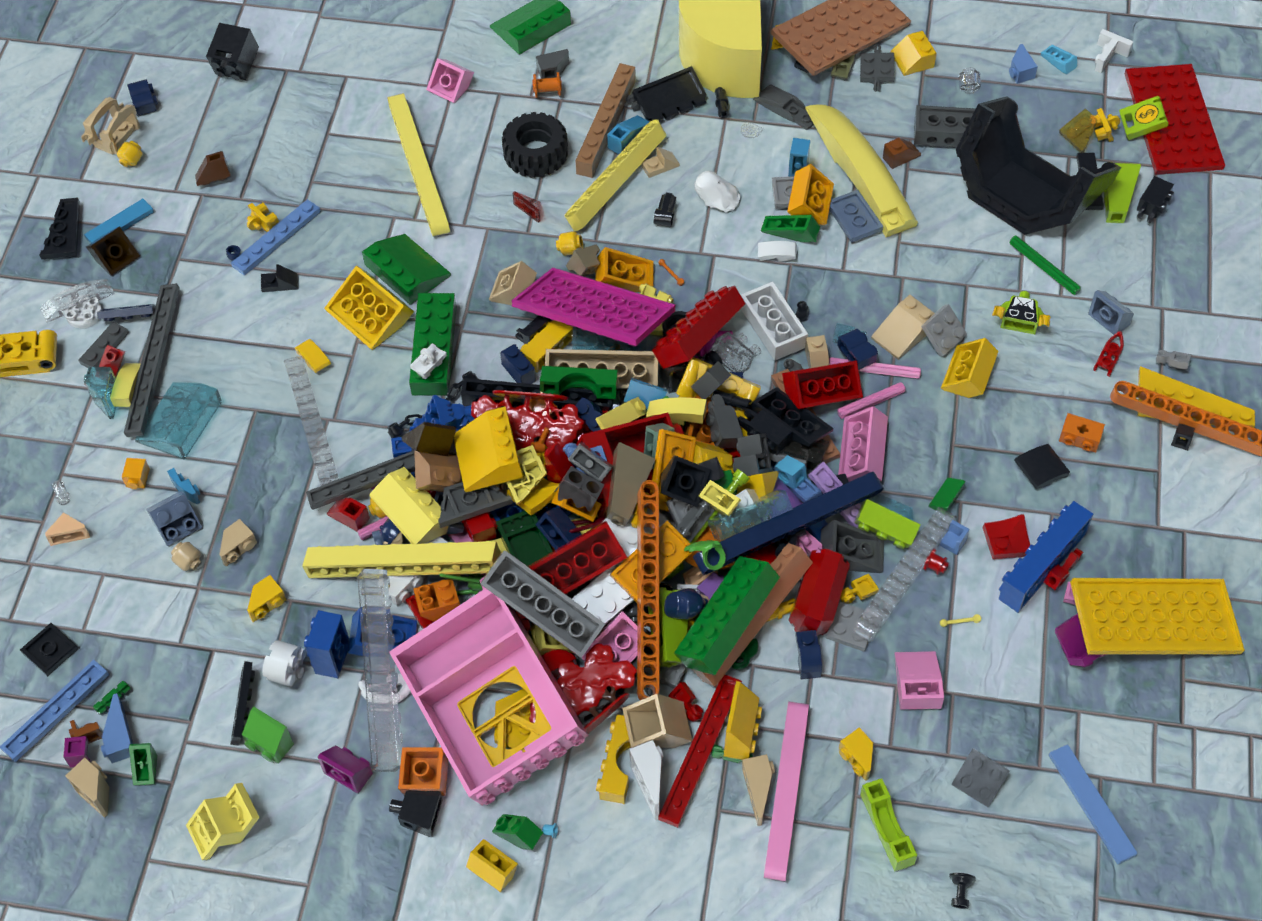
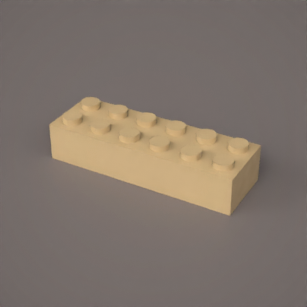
(630, 364)

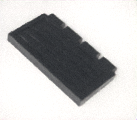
(669, 94)

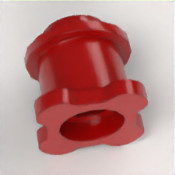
(936, 563)

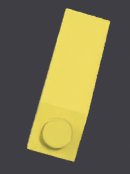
(623, 414)

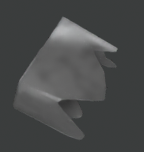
(580, 490)

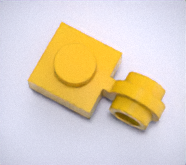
(862, 586)

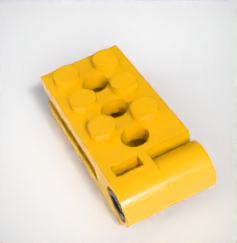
(27, 352)

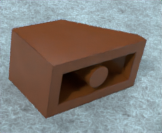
(899, 152)

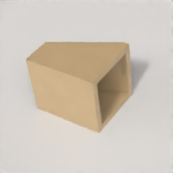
(658, 720)

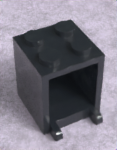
(235, 41)

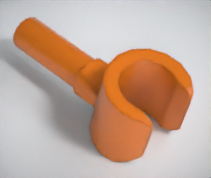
(540, 446)

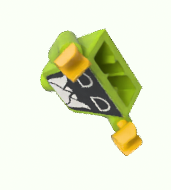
(1021, 314)

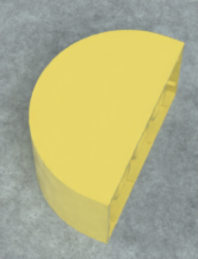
(722, 44)

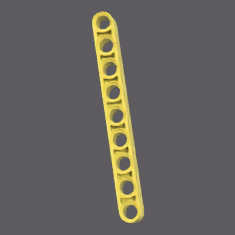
(615, 175)

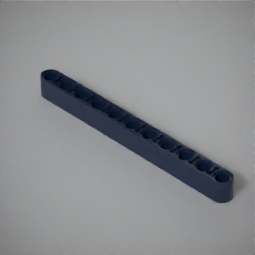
(793, 521)

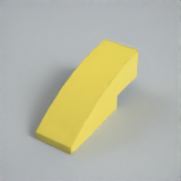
(124, 385)
(679, 409)

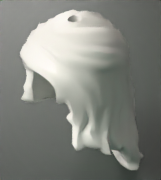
(717, 191)

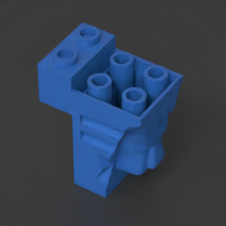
(444, 413)

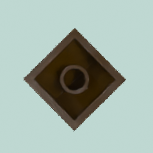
(430, 438)

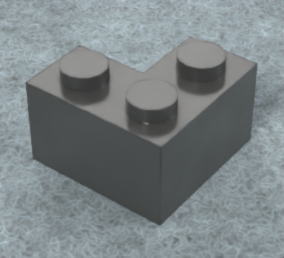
(754, 455)

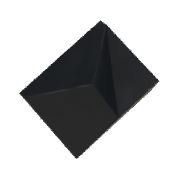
(684, 480)

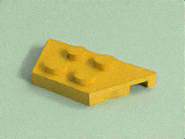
(514, 733)

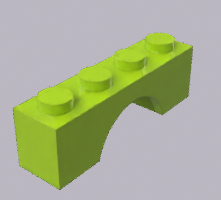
(895, 842)

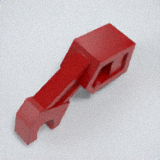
(1059, 574)

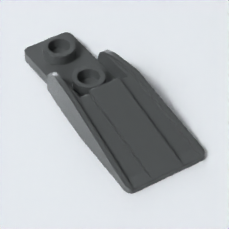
(784, 105)

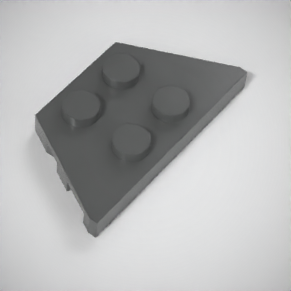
(462, 506)

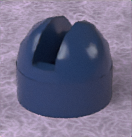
(233, 248)

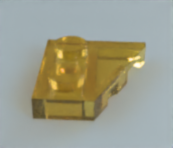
(1079, 130)

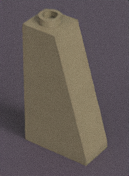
(627, 475)

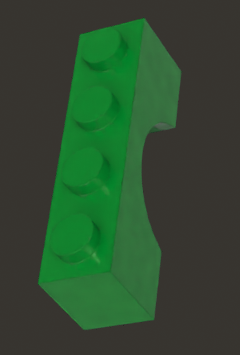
(600, 381)

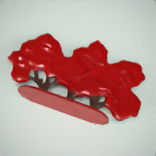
(588, 684)

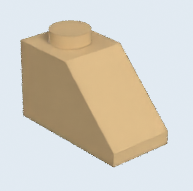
(816, 351)

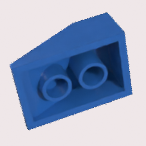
(402, 629)

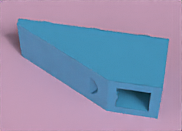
(624, 133)

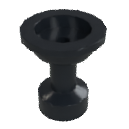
(962, 881)

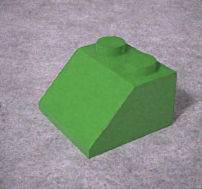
(266, 736)

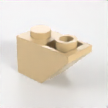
(236, 541)

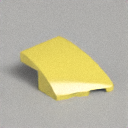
(532, 472)

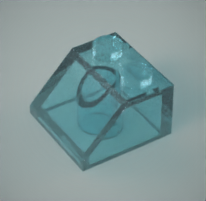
(100, 384)

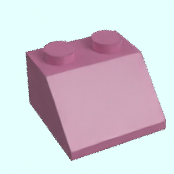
(449, 80)

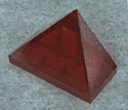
(528, 205)

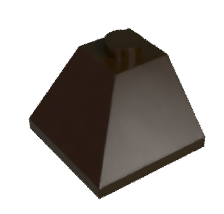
(113, 251)

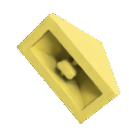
(719, 498)

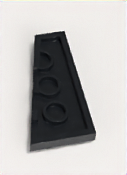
(64, 231)

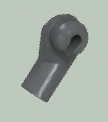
(792, 365)

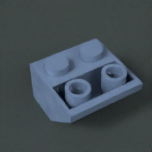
(174, 518)

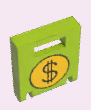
(1147, 117)

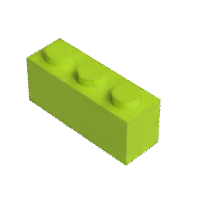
(886, 524)

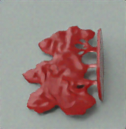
(530, 424)

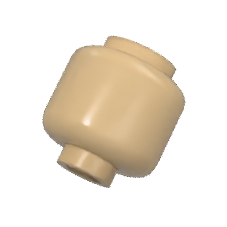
(186, 556)

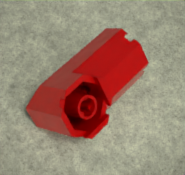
(819, 592)

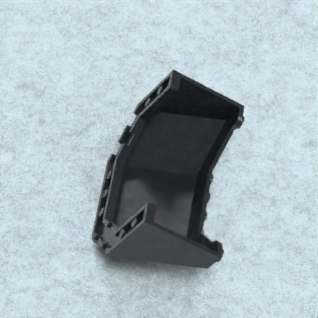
(1018, 182)

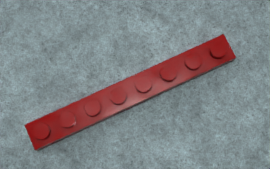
(698, 753)

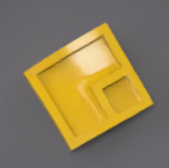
(538, 497)

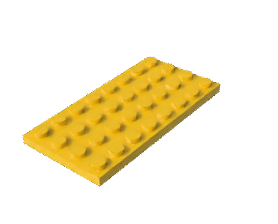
(1156, 616)

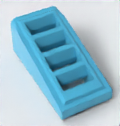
(1065, 66)

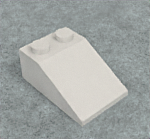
(647, 768)

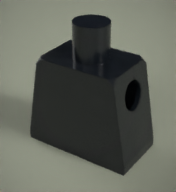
(418, 810)

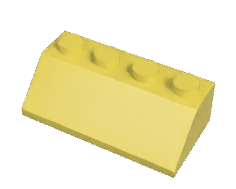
(409, 508)

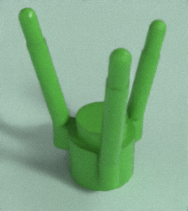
(473, 582)

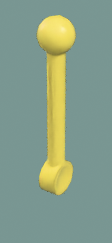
(976, 618)

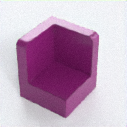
(75, 750)

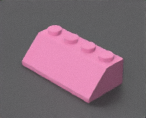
(863, 444)

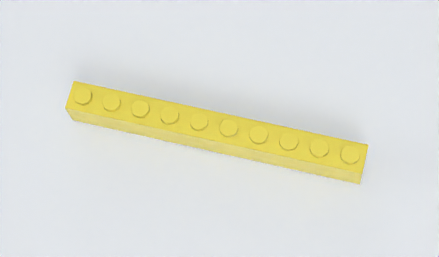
(401, 559)

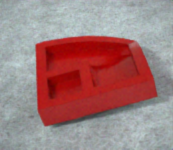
(1007, 537)

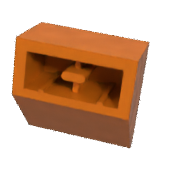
(436, 599)

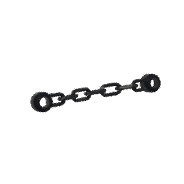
(396, 429)

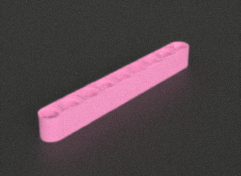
(786, 791)

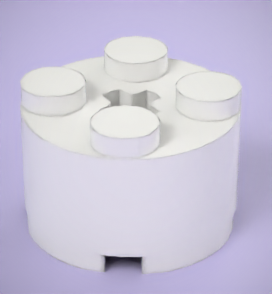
(284, 663)

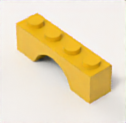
(614, 782)

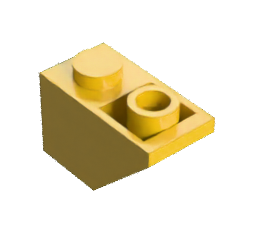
(264, 598)
(858, 750)

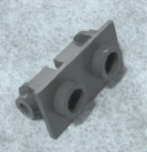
(694, 520)

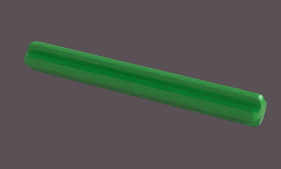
(1045, 265)

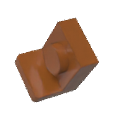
(90, 730)

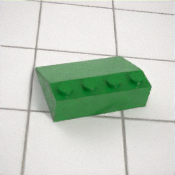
(532, 24)
(404, 266)

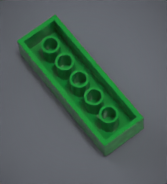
(434, 325)
(727, 615)

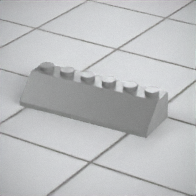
(542, 603)

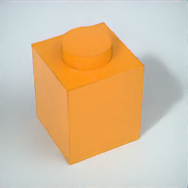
(135, 473)

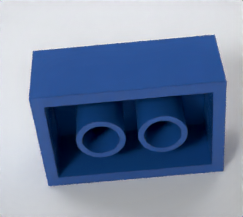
(327, 644)

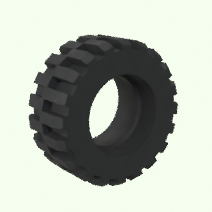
(538, 160)

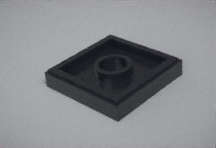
(49, 649)

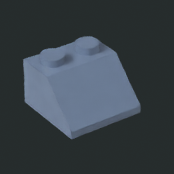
(1110, 312)

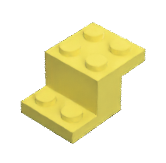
(222, 821)

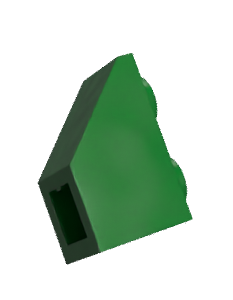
(518, 831)

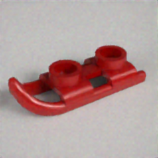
(1111, 349)

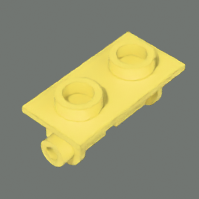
(650, 291)

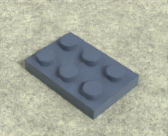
(855, 216)

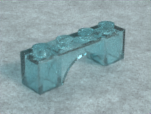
(751, 515)

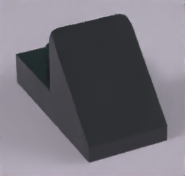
(282, 280)

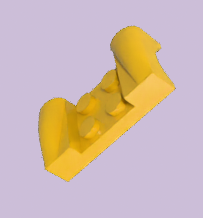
(734, 384)

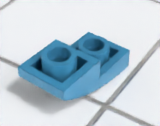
(190, 491)

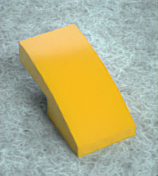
(312, 355)

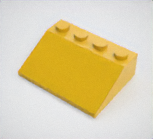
(368, 308)
(487, 451)

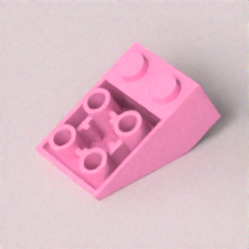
(919, 680)

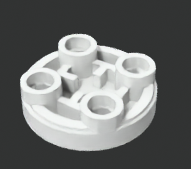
(83, 314)

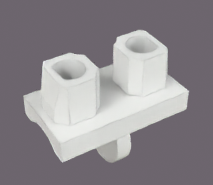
(428, 360)

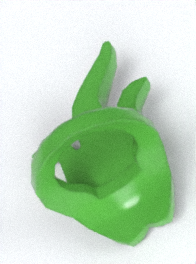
(704, 546)

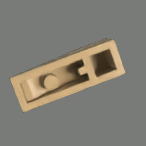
(758, 779)

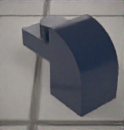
(808, 654)

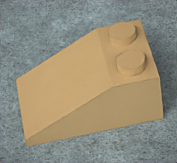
(903, 327)

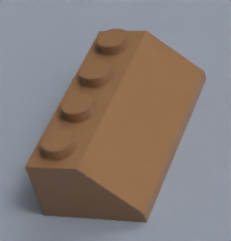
(436, 471)

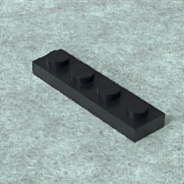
(244, 695)

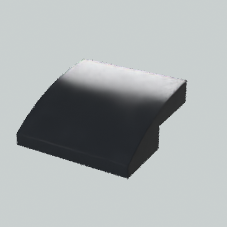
(1042, 466)

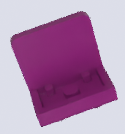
(1073, 643)

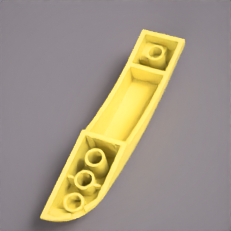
(863, 168)

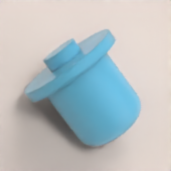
(550, 830)

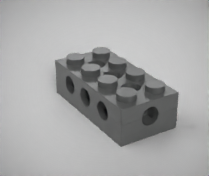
(940, 125)

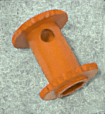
(547, 85)

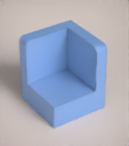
(955, 537)

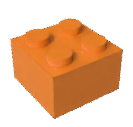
(423, 769)

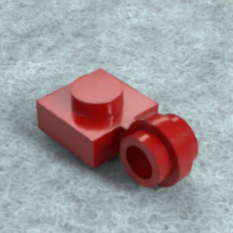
(684, 694)

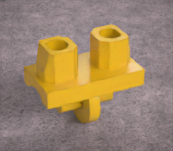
(1107, 124)
(259, 219)

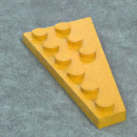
(1194, 396)

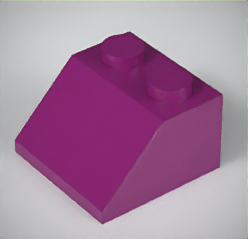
(345, 767)

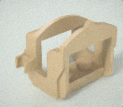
(119, 129)

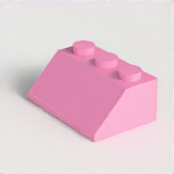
(621, 636)

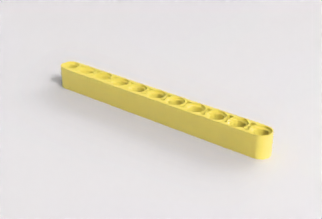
(418, 165)

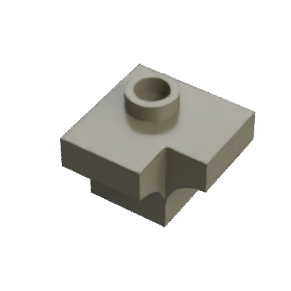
(584, 260)

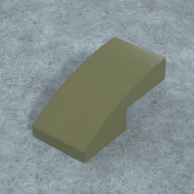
(843, 68)

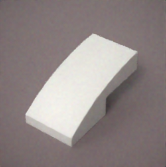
(777, 249)

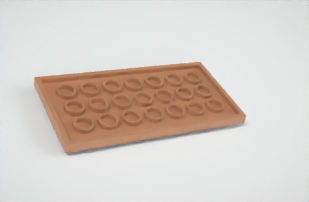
(838, 31)

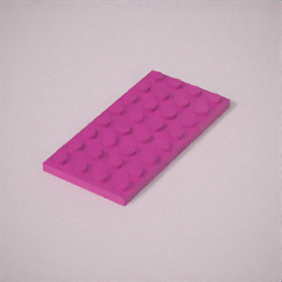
(594, 306)

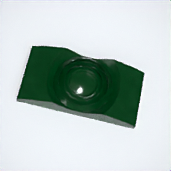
(523, 537)

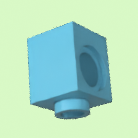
(791, 471)

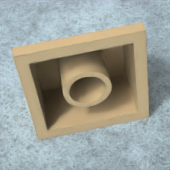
(512, 282)
(90, 784)

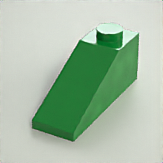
(793, 227)

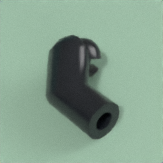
(802, 310)

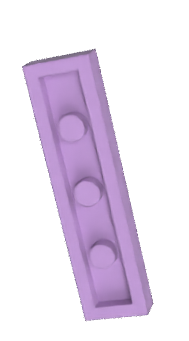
(827, 481)

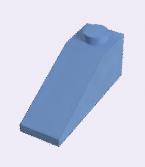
(116, 732)

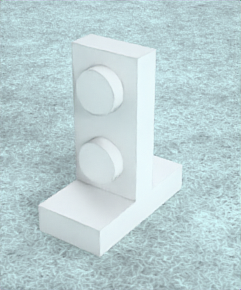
(1111, 44)

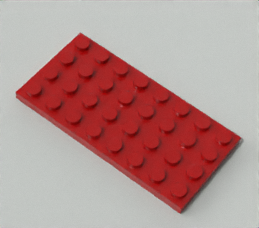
(1189, 138)

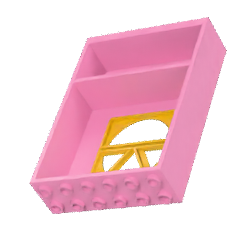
(455, 663)

